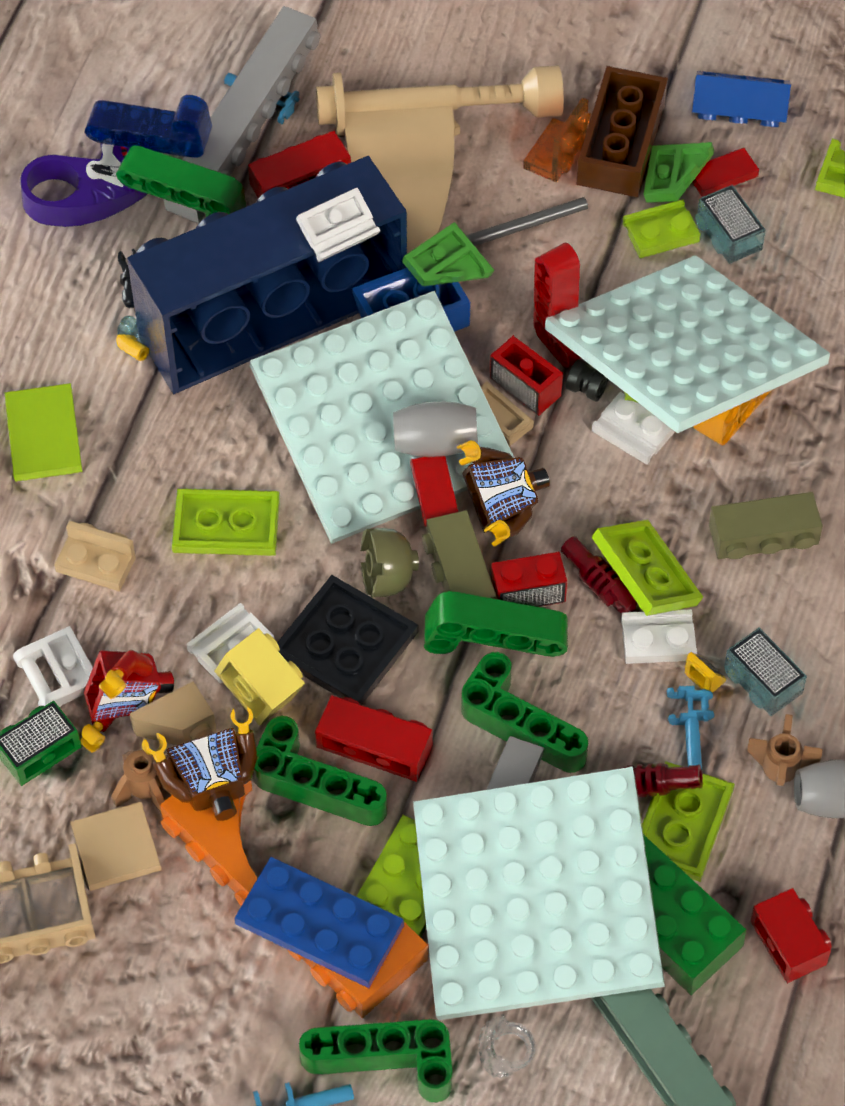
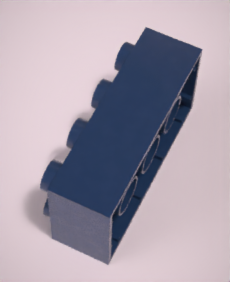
(256, 278)

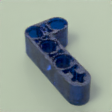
(160, 130)

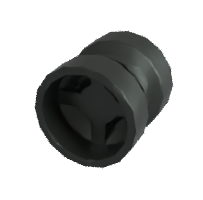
(586, 380)

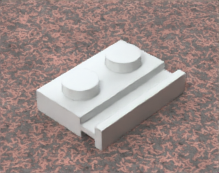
(337, 224)
(632, 428)
(222, 636)
(658, 636)

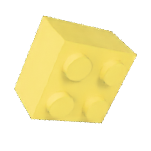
(260, 675)

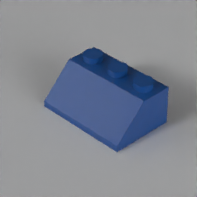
(741, 98)
(403, 286)

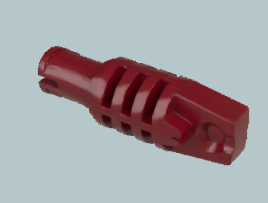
(599, 576)
(663, 778)

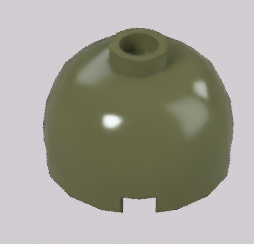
(387, 562)

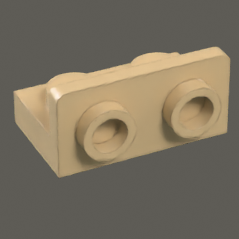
(96, 556)

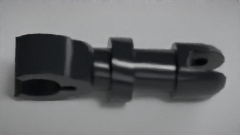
(127, 296)

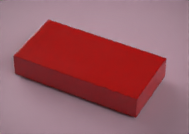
(725, 171)
(433, 487)

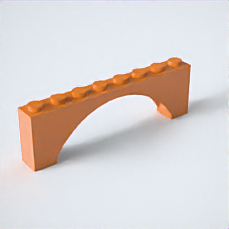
(221, 849)

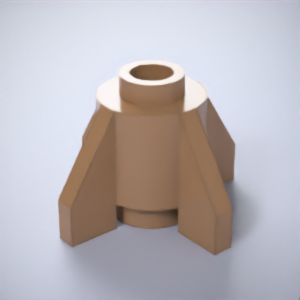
(783, 754)
(138, 779)

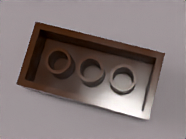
(621, 131)

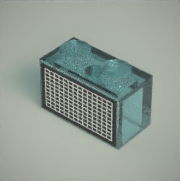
(730, 224)
(764, 672)

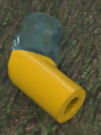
(128, 339)

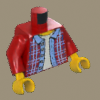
(118, 687)

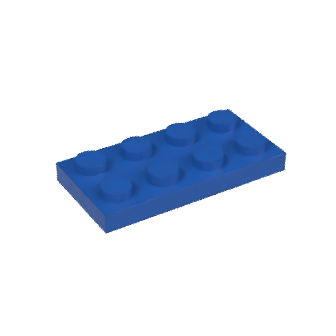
(319, 922)

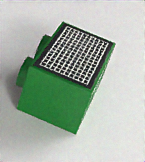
(38, 742)

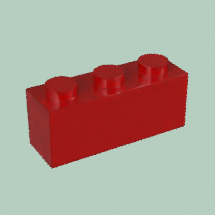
(296, 163)
(374, 737)

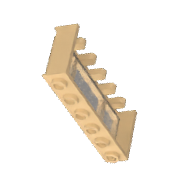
(43, 906)

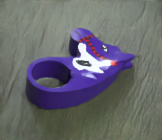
(96, 193)

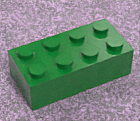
(691, 927)

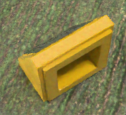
(703, 672)

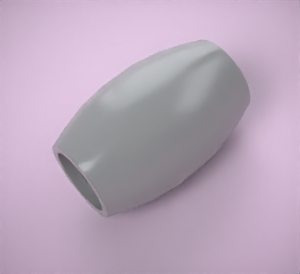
(434, 428)
(821, 789)

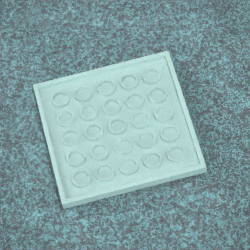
(687, 343)
(339, 401)
(537, 894)

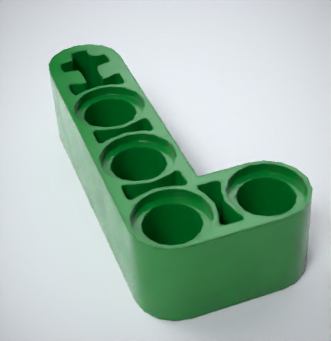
(180, 182)
(493, 623)
(564, 744)
(369, 798)
(377, 1057)

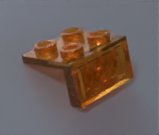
(559, 144)

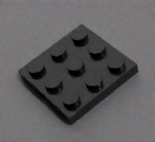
(346, 640)

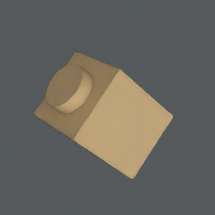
(176, 716)

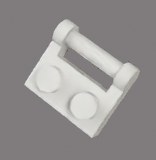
(66, 662)

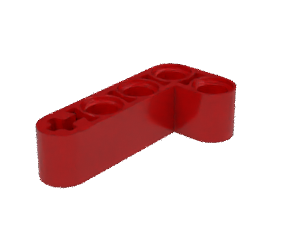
(555, 291)

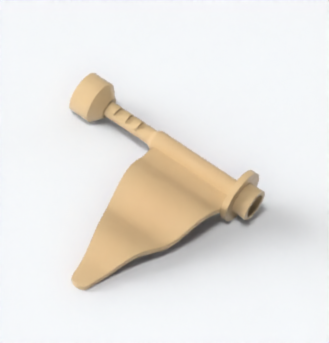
(413, 134)

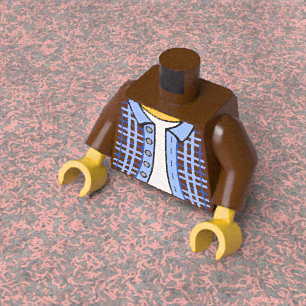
(501, 489)
(209, 768)

